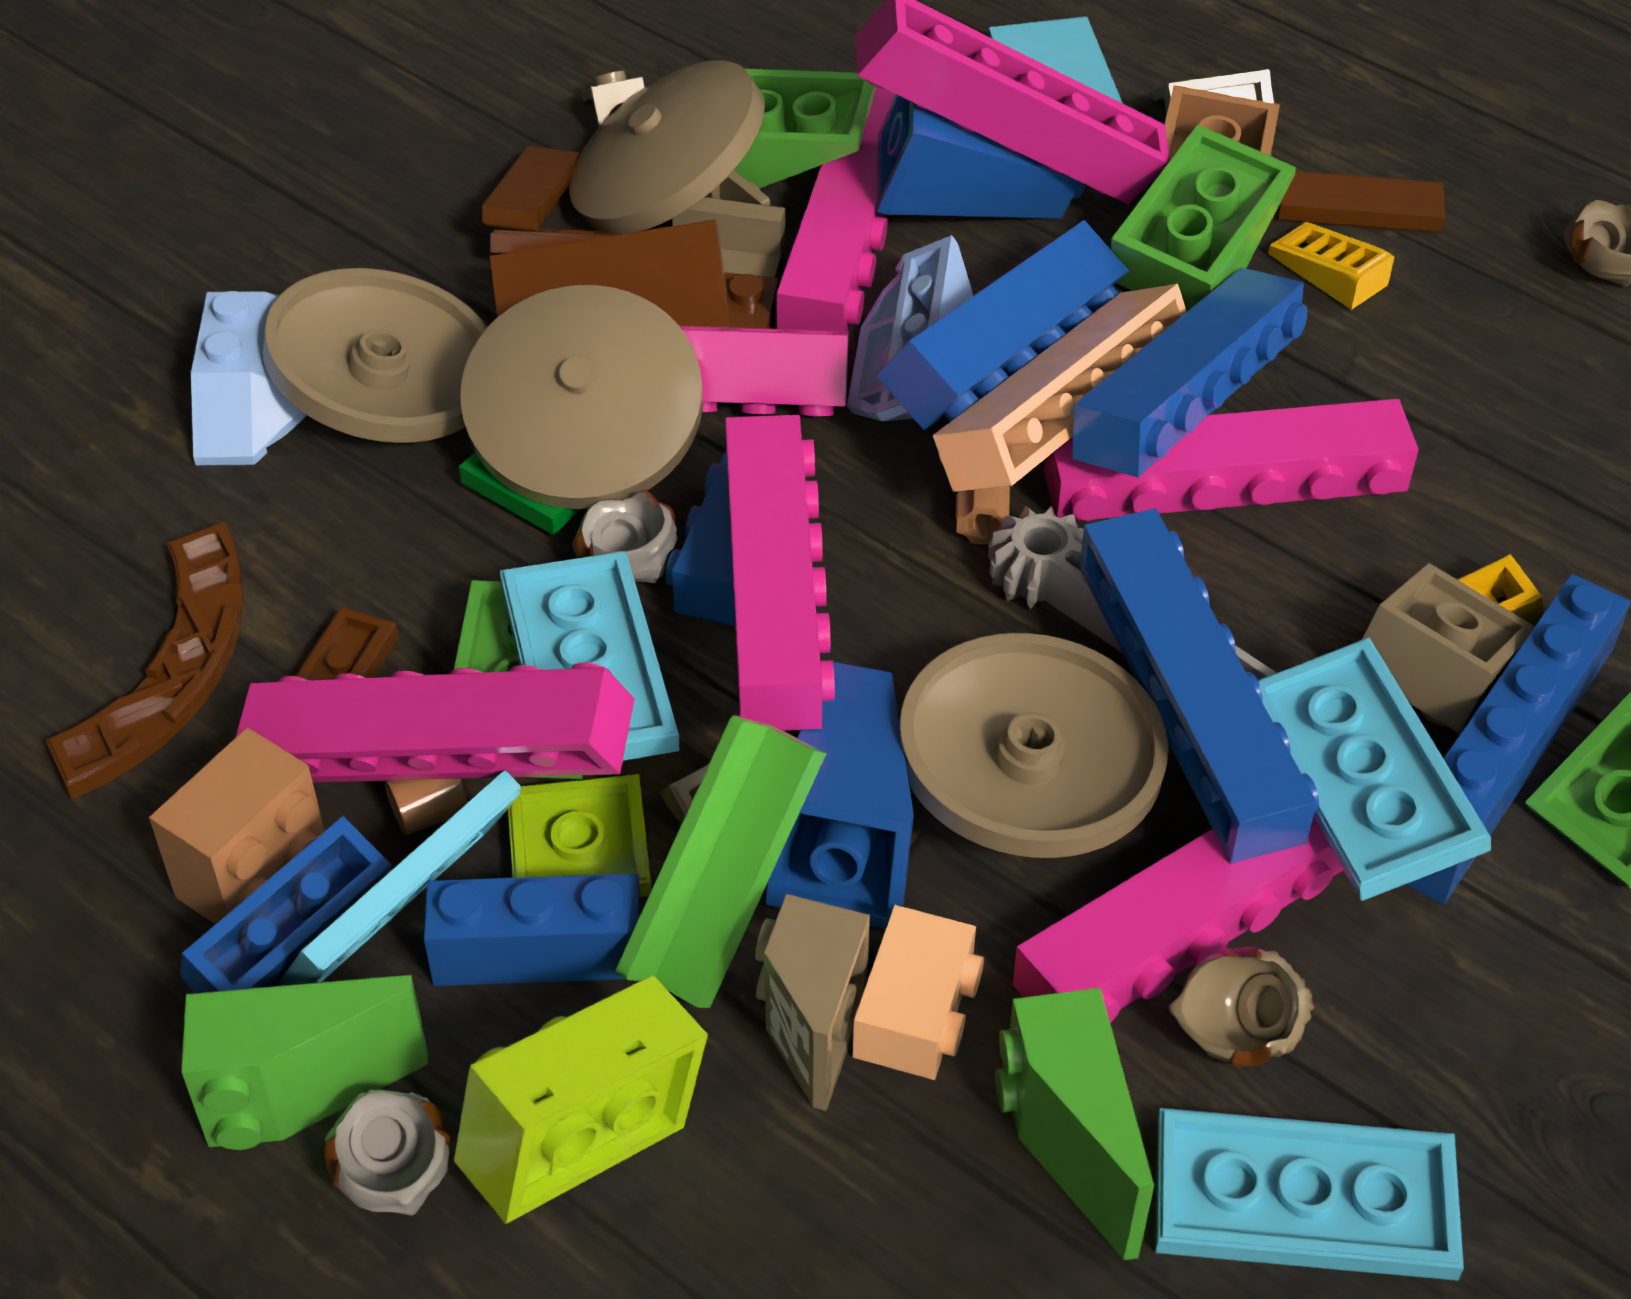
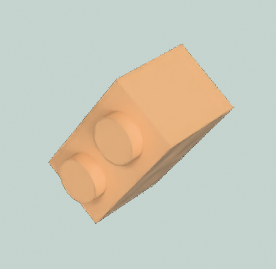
(915, 993)

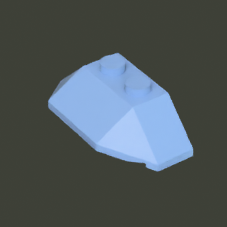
(925, 290)
(233, 397)

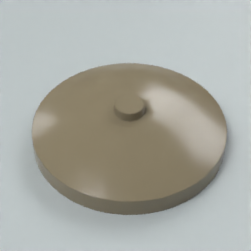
(667, 147)
(372, 353)
(581, 396)
(1032, 745)

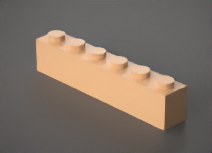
(1034, 407)

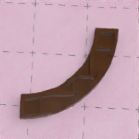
(178, 676)

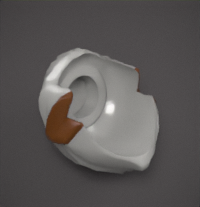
(630, 525)
(388, 1151)

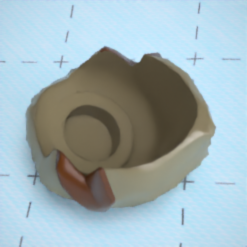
(1602, 240)
(1244, 1006)

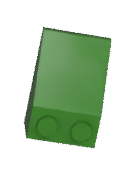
(805, 122)
(1201, 216)
(1591, 795)
(295, 1053)
(1076, 1109)

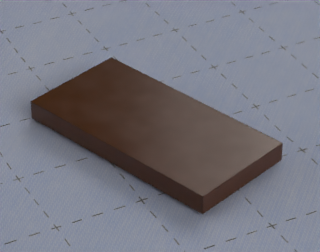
(668, 266)

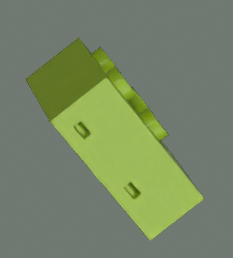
(578, 1097)

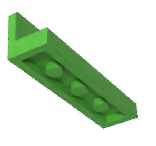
(721, 860)

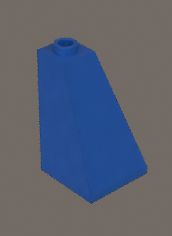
(947, 171)
(859, 813)

